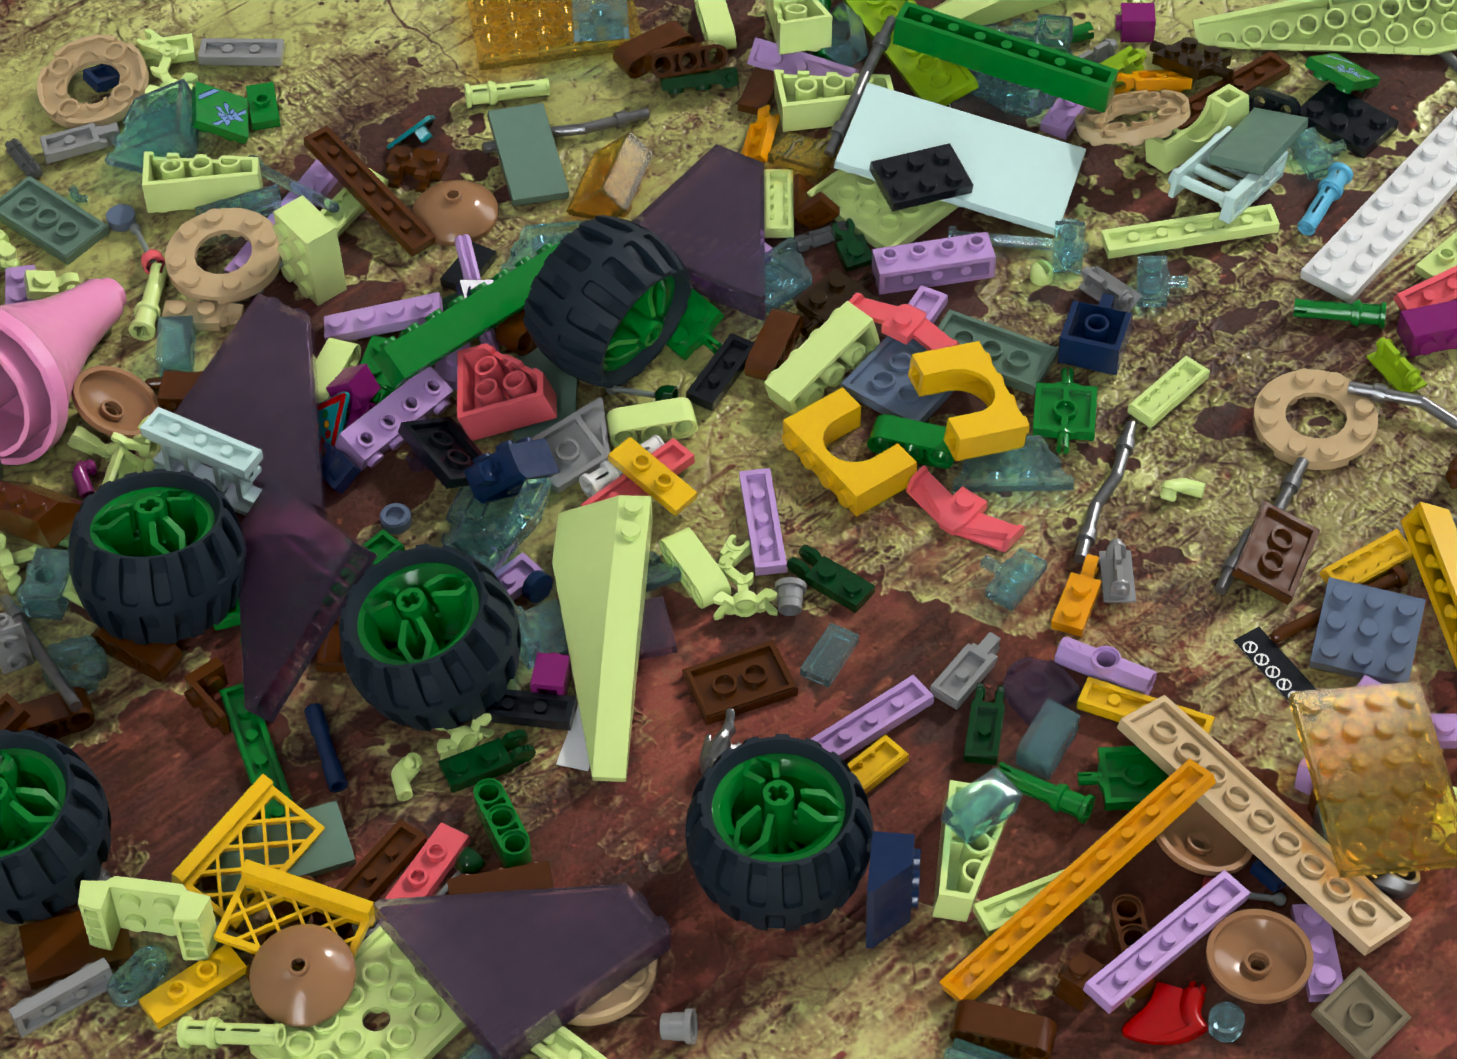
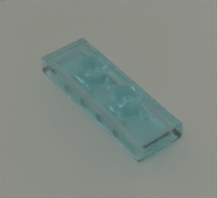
(261, 201)

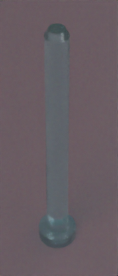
(297, 188)
(1015, 241)

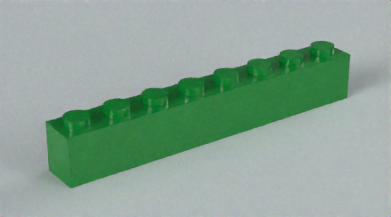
(1005, 56)
(461, 323)

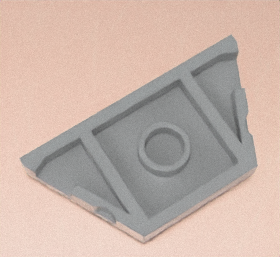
(577, 444)

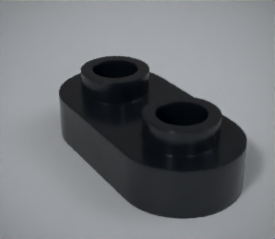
(1273, 101)

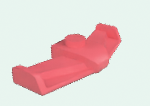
(904, 323)
(962, 513)

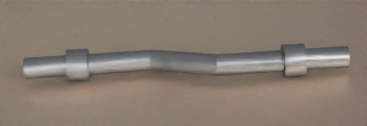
(880, 43)
(619, 120)
(1380, 392)
(1290, 485)
(1087, 533)

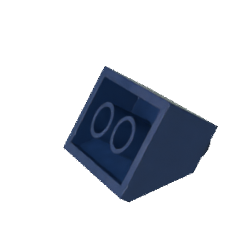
(891, 884)

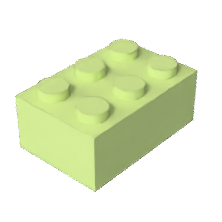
(309, 250)

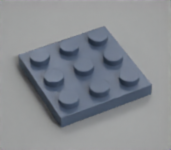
(884, 382)
(1367, 632)

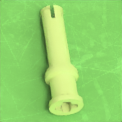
(493, 92)
(148, 310)
(216, 1033)

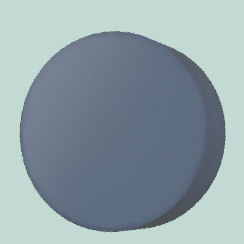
(120, 217)
(395, 518)

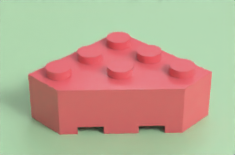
(500, 393)

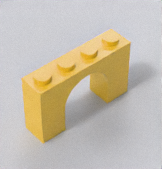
(971, 370)
(854, 483)

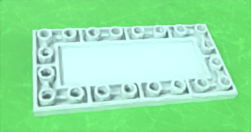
(1012, 169)

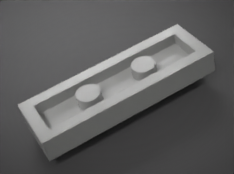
(241, 52)
(61, 997)

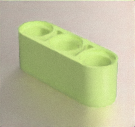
(716, 23)
(332, 360)
(664, 418)
(698, 569)

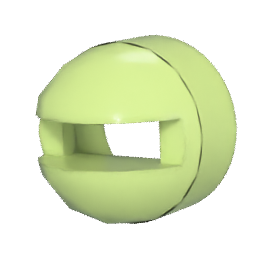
(1038, 273)

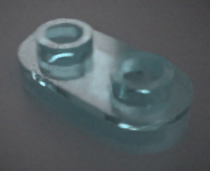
(135, 976)

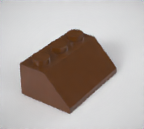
(36, 513)

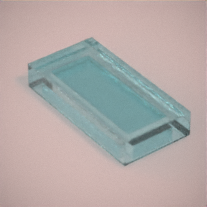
(829, 655)

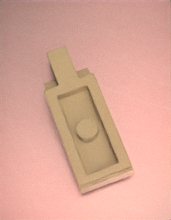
(206, 314)

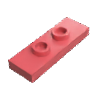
(431, 863)

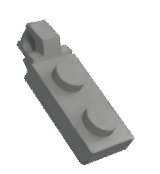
(78, 141)
(966, 671)

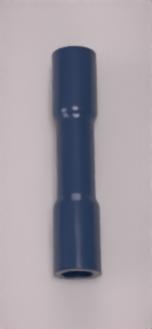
(331, 763)

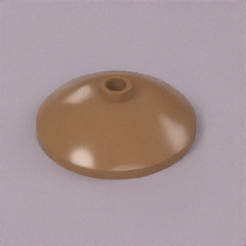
(456, 210)
(113, 400)
(1203, 844)
(1262, 941)
(304, 995)

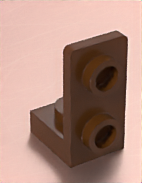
(812, 211)
(206, 682)

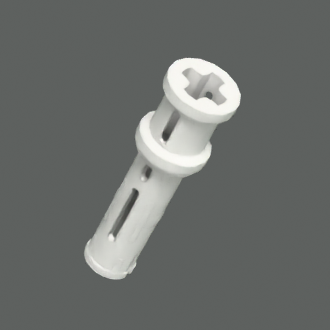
(607, 472)

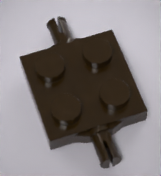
(1192, 59)
(829, 295)

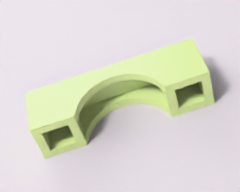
(1223, 109)

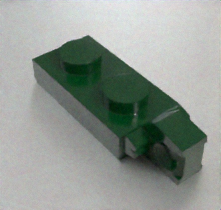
(701, 80)

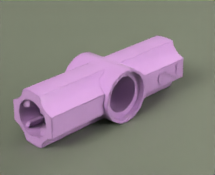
(1105, 665)

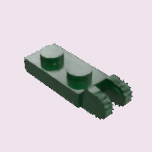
(831, 579)
(985, 727)
(486, 760)

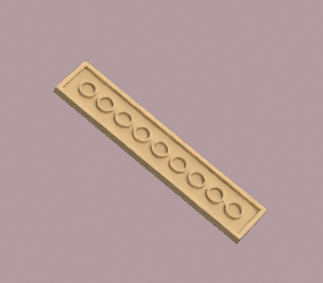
(1267, 826)

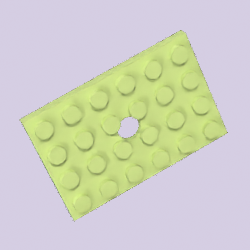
(384, 983)

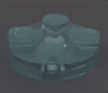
(82, 651)

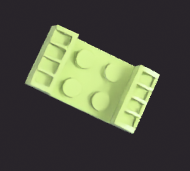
(148, 907)

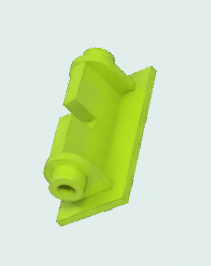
(1127, 61)
(1395, 368)

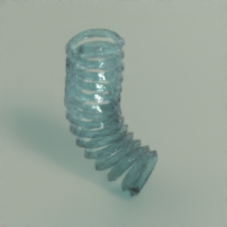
(75, 195)

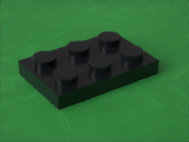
(1348, 118)
(921, 177)
(441, 448)

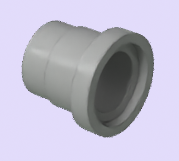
(790, 595)
(679, 1026)

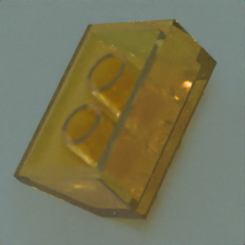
(611, 179)

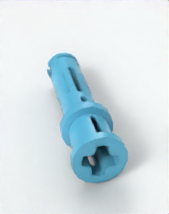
(1329, 190)

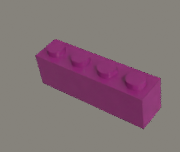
(1428, 328)

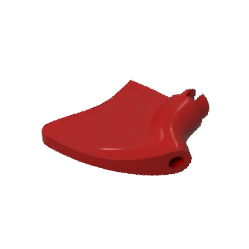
(1169, 1016)

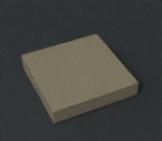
(1360, 1015)

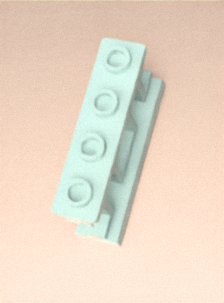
(189, 444)

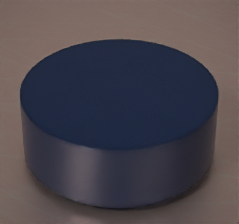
(537, 586)

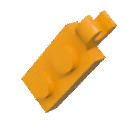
(1153, 81)
(761, 135)
(1078, 599)

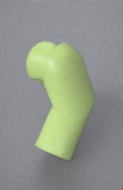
(1183, 486)
(404, 773)

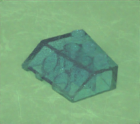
(156, 124)

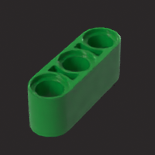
(919, 439)
(501, 812)

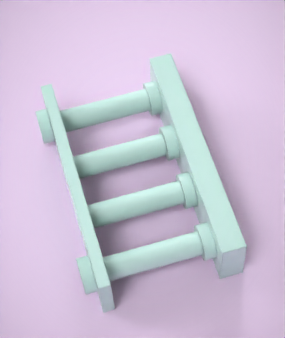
(1241, 192)

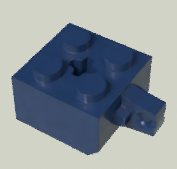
(1095, 336)
(505, 471)

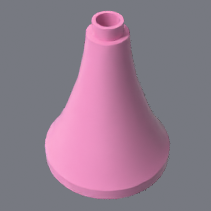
(42, 356)

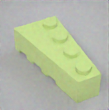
(799, 25)
(814, 100)
(186, 183)
(823, 359)
(961, 866)

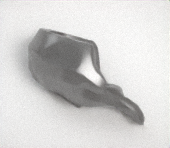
(722, 741)
(1397, 885)

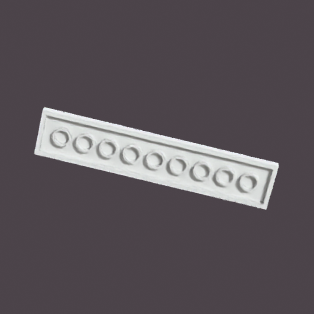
(1388, 217)

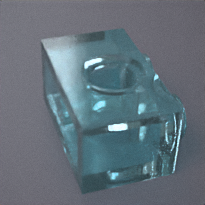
(600, 20)
(45, 584)

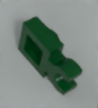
(851, 249)

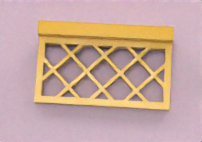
(230, 828)
(300, 892)

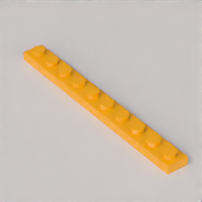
(1077, 882)

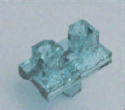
(1068, 245)

